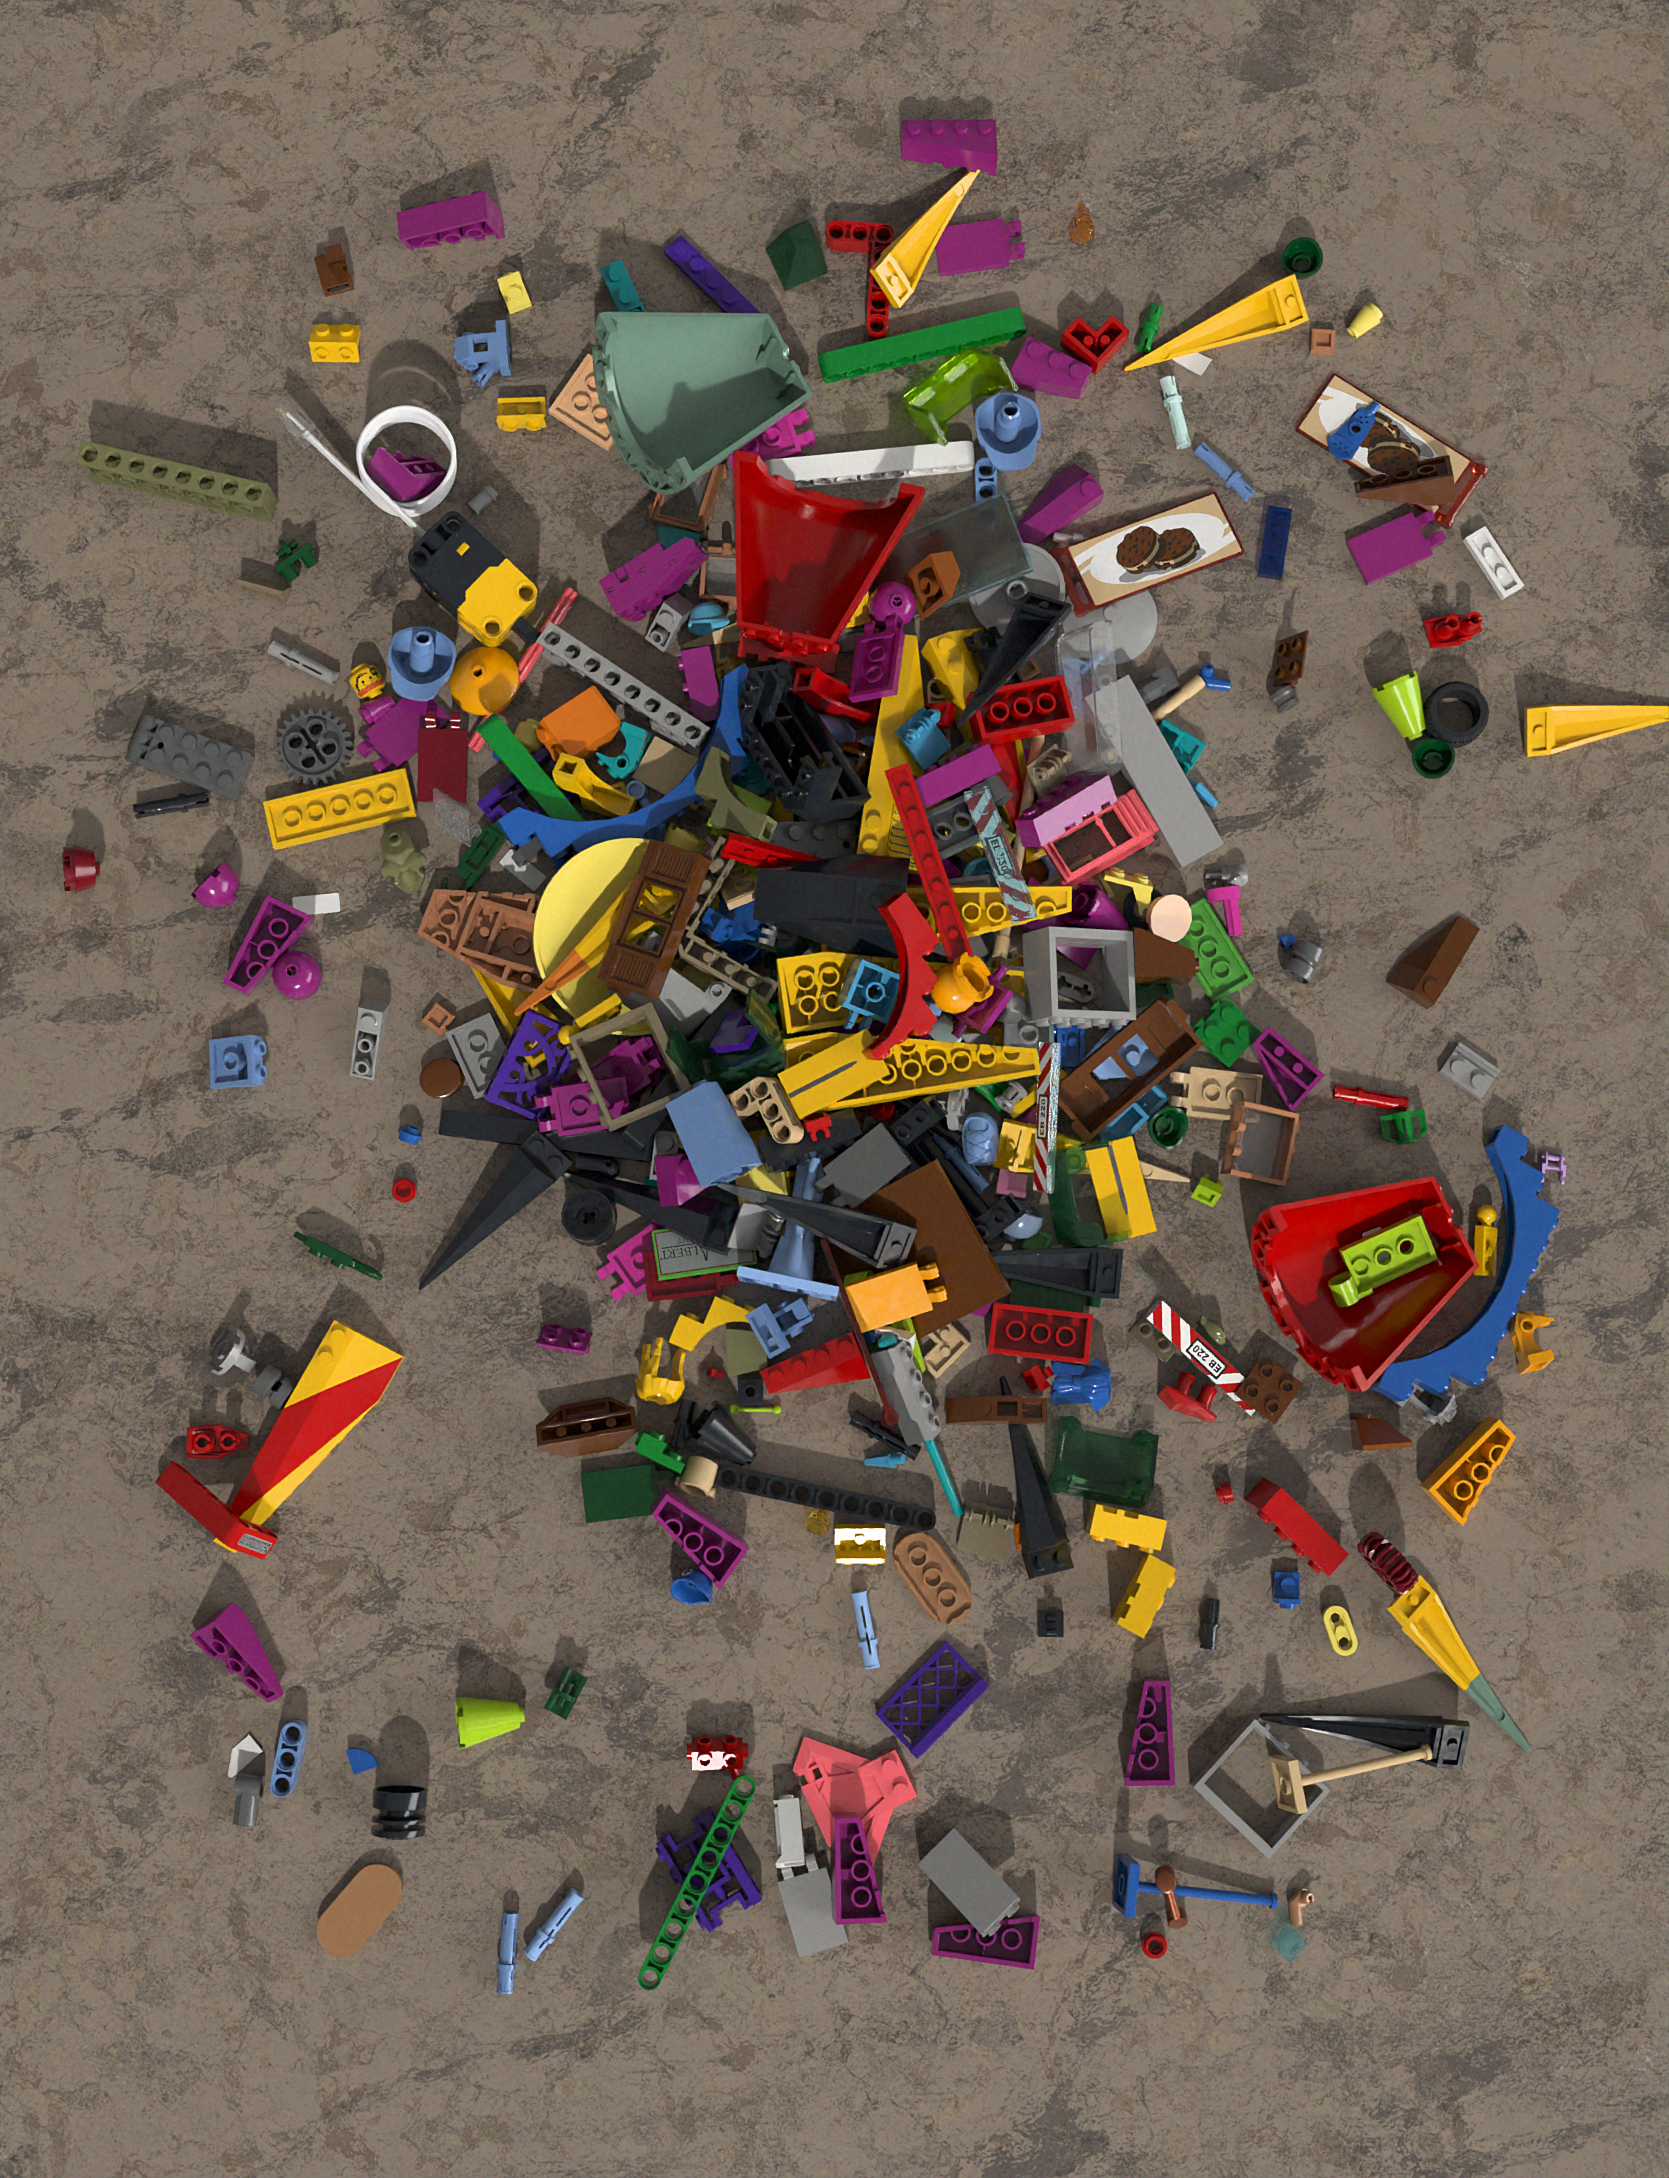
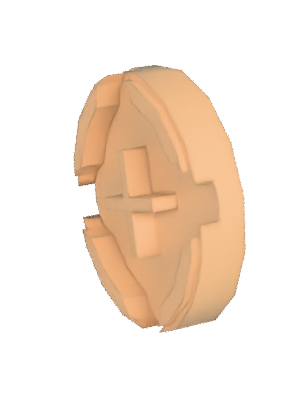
(1169, 917)

